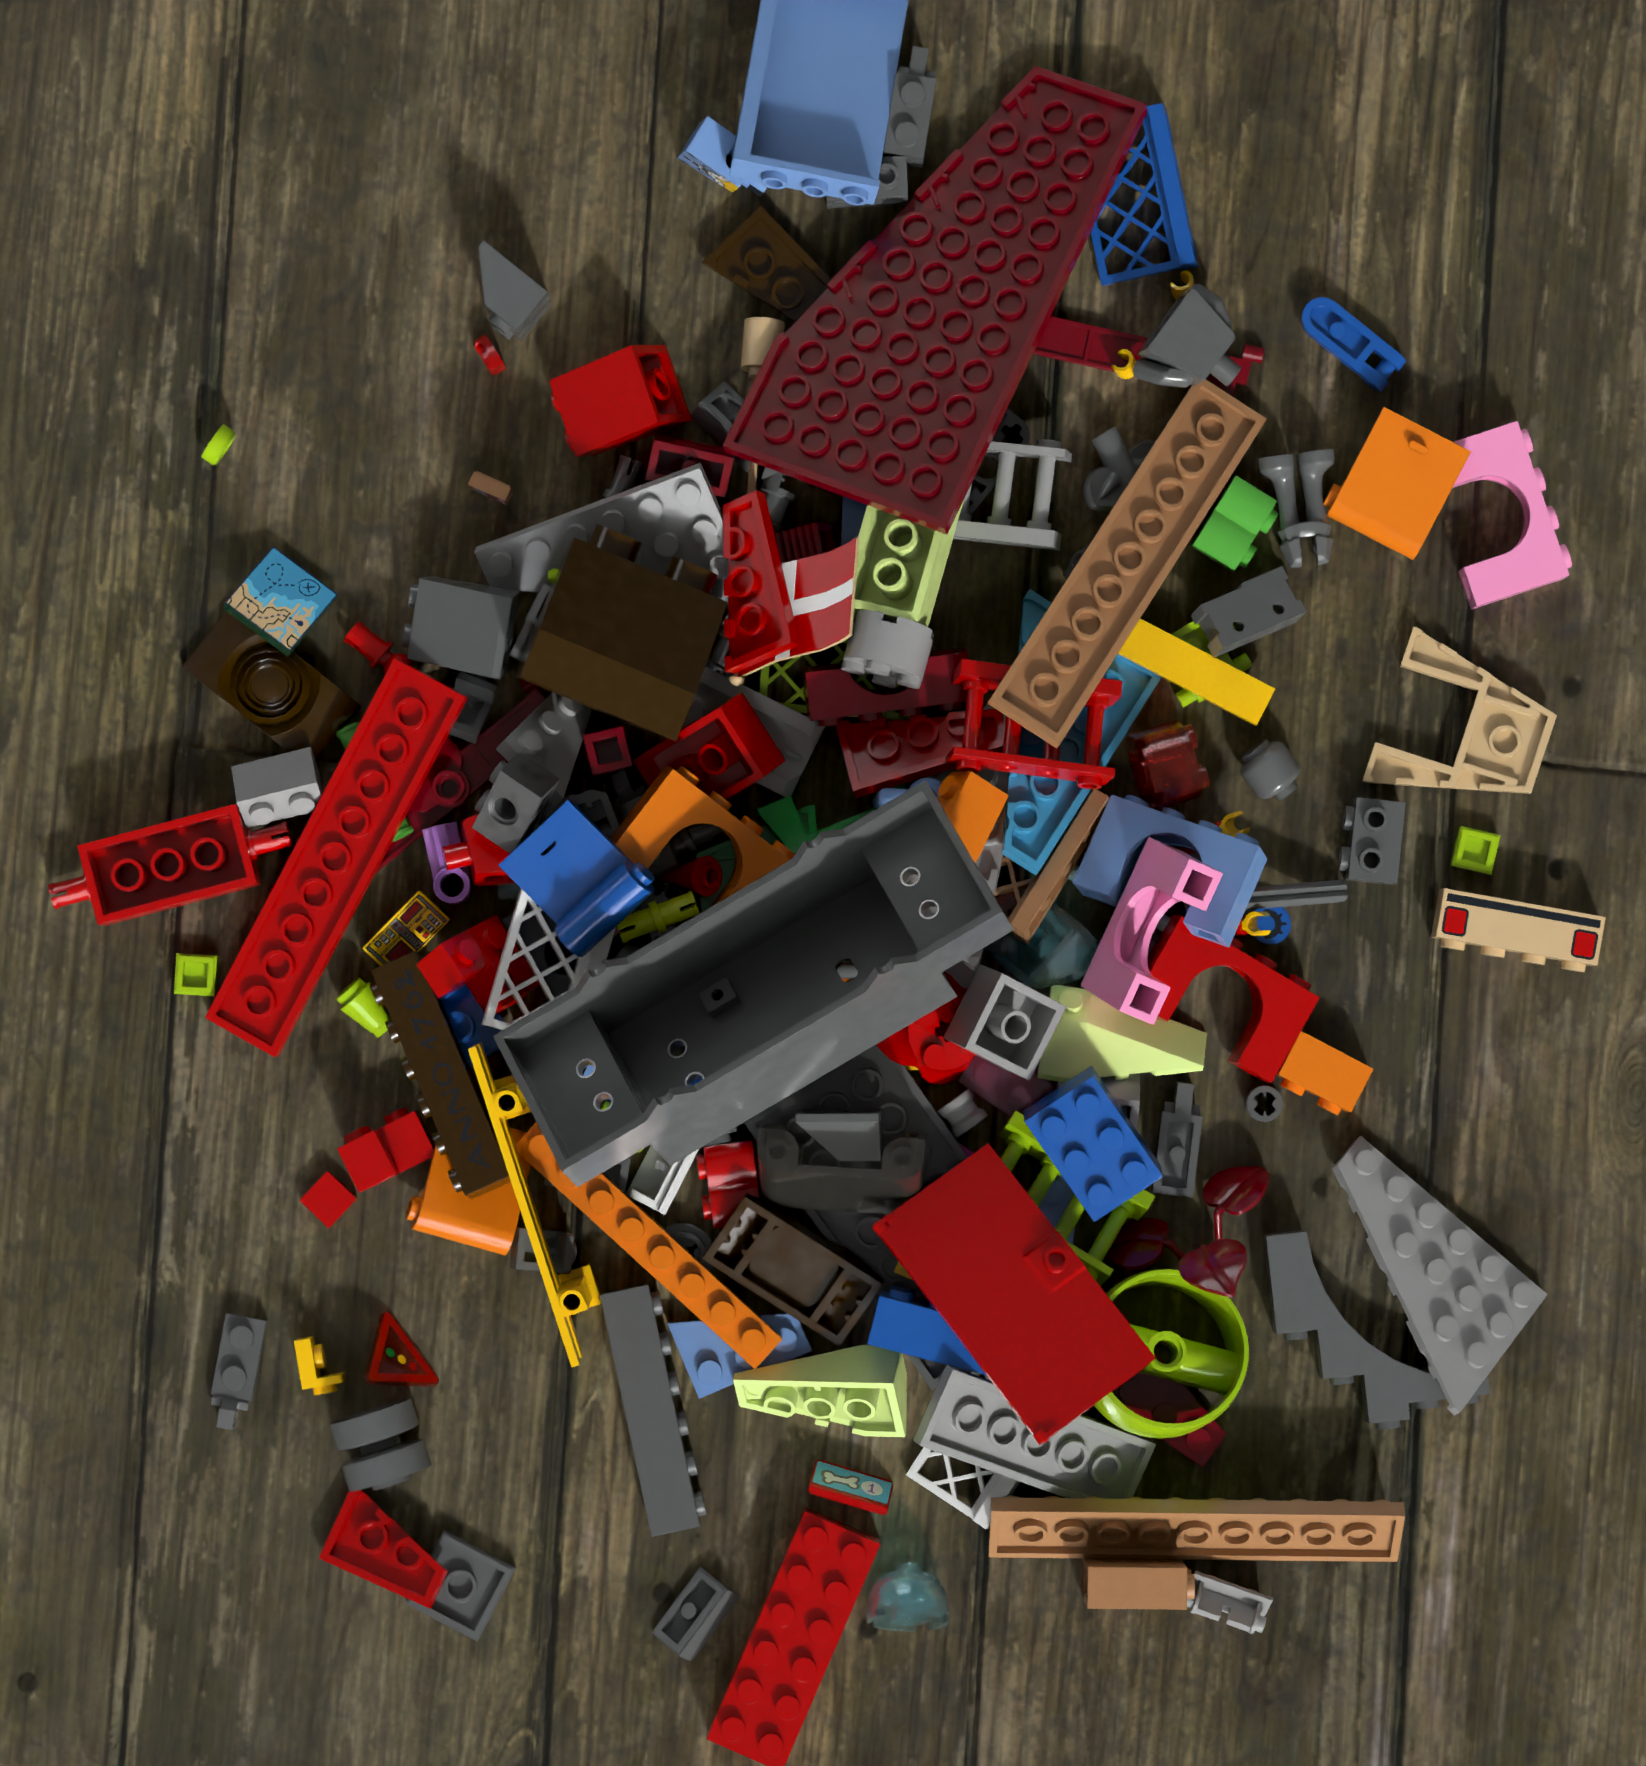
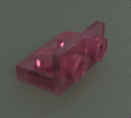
(1002, 1087)

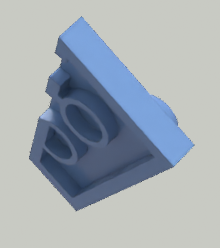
(713, 1362)

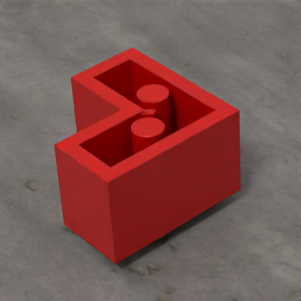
(473, 961)
(387, 1151)

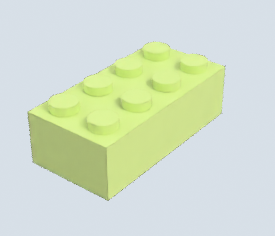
(900, 566)

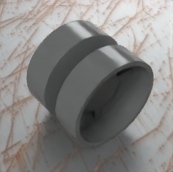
(383, 1455)

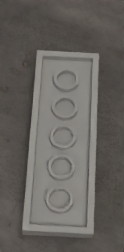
(1080, 1461)

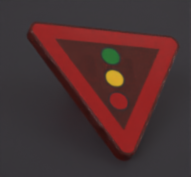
(396, 1359)

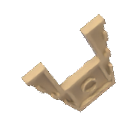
(1500, 742)

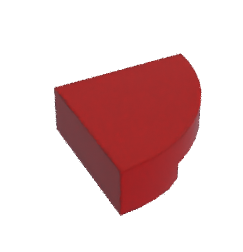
(489, 355)

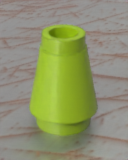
(360, 1005)

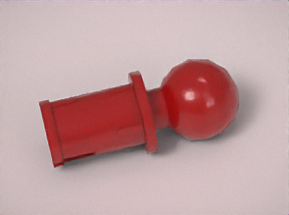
(373, 647)

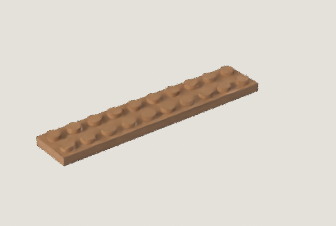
(1126, 562)
(1195, 1529)

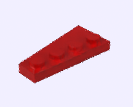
(756, 589)
(906, 750)

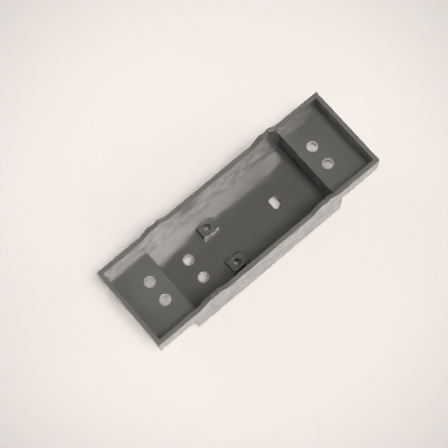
(782, 1002)

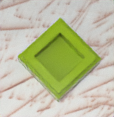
(1475, 850)
(196, 974)

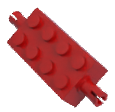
(169, 865)

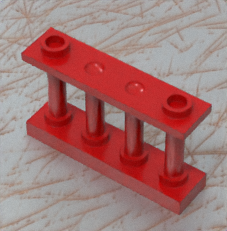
(981, 676)

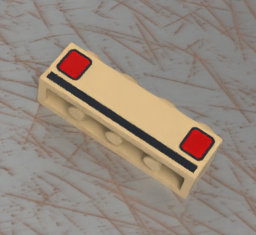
(1519, 928)

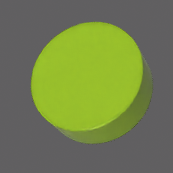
(219, 445)

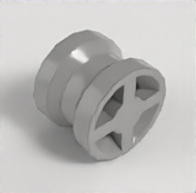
(962, 1113)

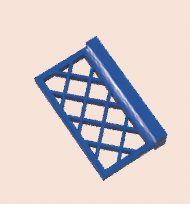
(1171, 202)

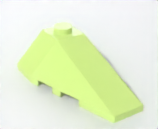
(1115, 1042)
(845, 1386)

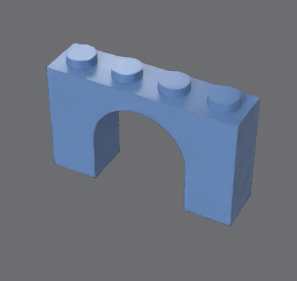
(1122, 838)

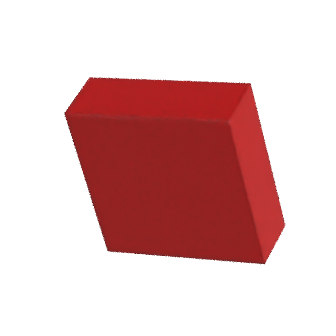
(328, 1199)

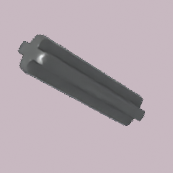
(1298, 894)

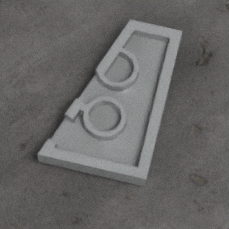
(551, 738)

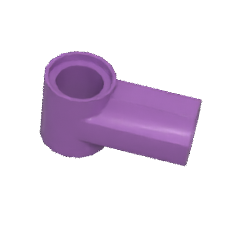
(434, 839)

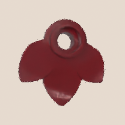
(445, 768)

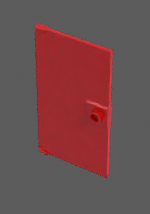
(1014, 1293)

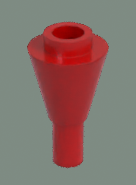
(698, 875)

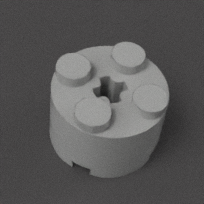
(888, 649)

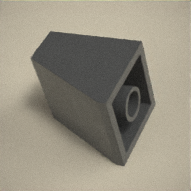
(461, 625)

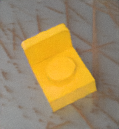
(310, 1361)

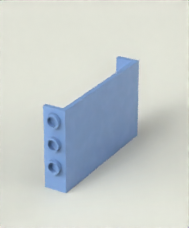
(819, 96)

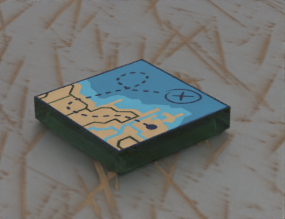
(280, 601)

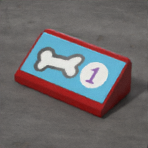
(850, 1487)

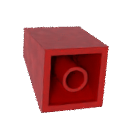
(619, 399)

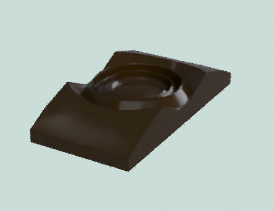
(270, 689)
(794, 1268)

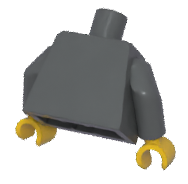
(1186, 342)

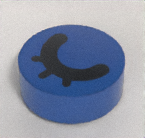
(1277, 922)

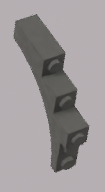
(1303, 1305)

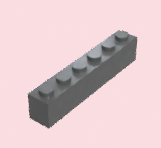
(651, 1409)

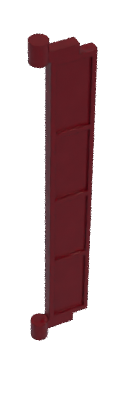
(1100, 347)
(477, 764)

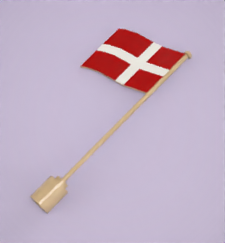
(818, 585)

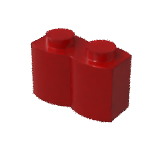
(729, 1175)

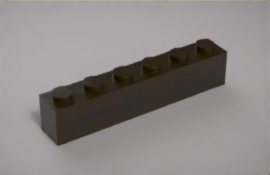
(442, 1075)

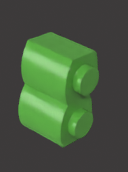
(1234, 525)

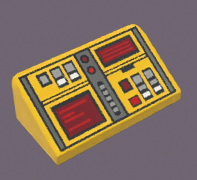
(407, 930)

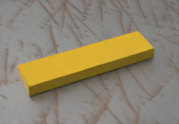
(1197, 671)

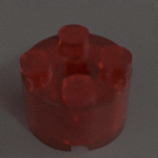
(1167, 764)

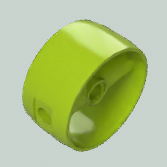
(1190, 1361)

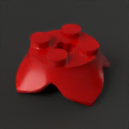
(924, 1049)

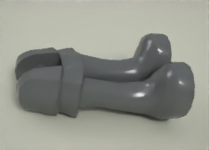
(1311, 469)

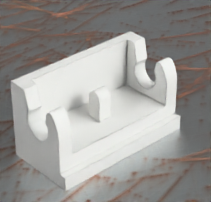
(657, 1181)

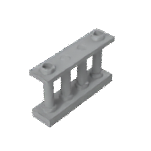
(998, 526)

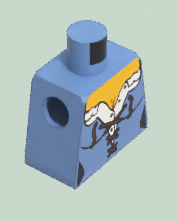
(707, 154)

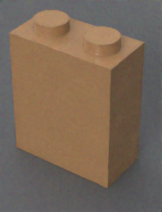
(1137, 1584)

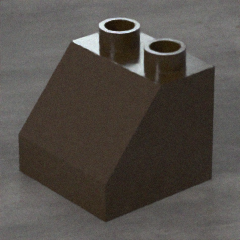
(624, 633)

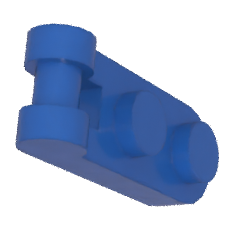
(1350, 341)

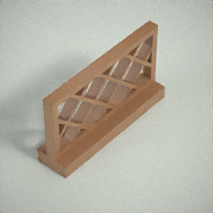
(1056, 870)

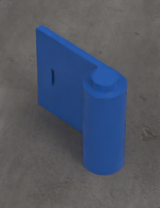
(581, 880)

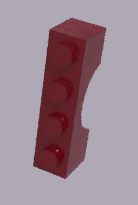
(835, 694)

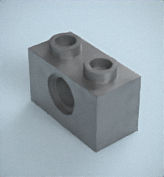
(515, 801)

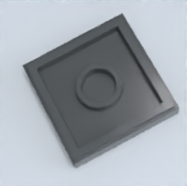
(470, 1587)

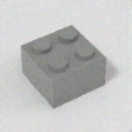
(1004, 1022)

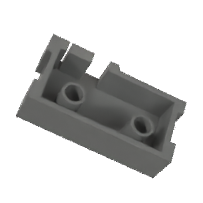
(1249, 612)

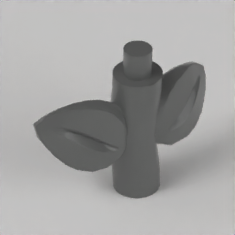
(1107, 483)

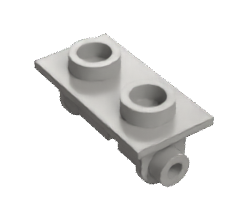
(1244, 1606)

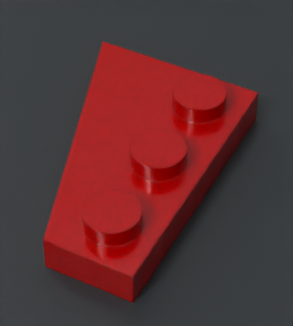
(381, 1551)

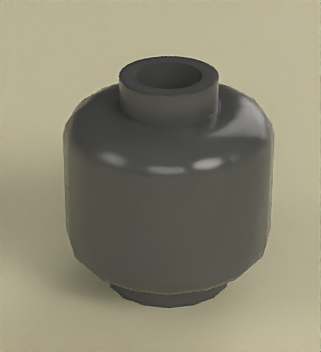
(1270, 769)

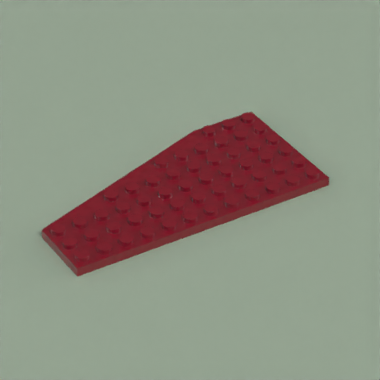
(932, 323)

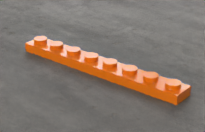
(658, 1254)

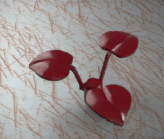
(1210, 1267)

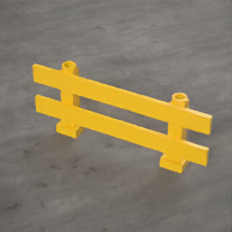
(558, 1286)

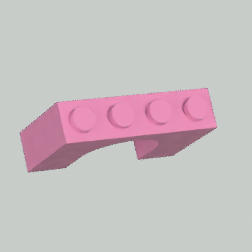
(1537, 557)
(1120, 963)

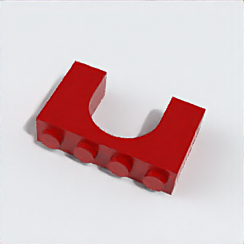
(1278, 1002)

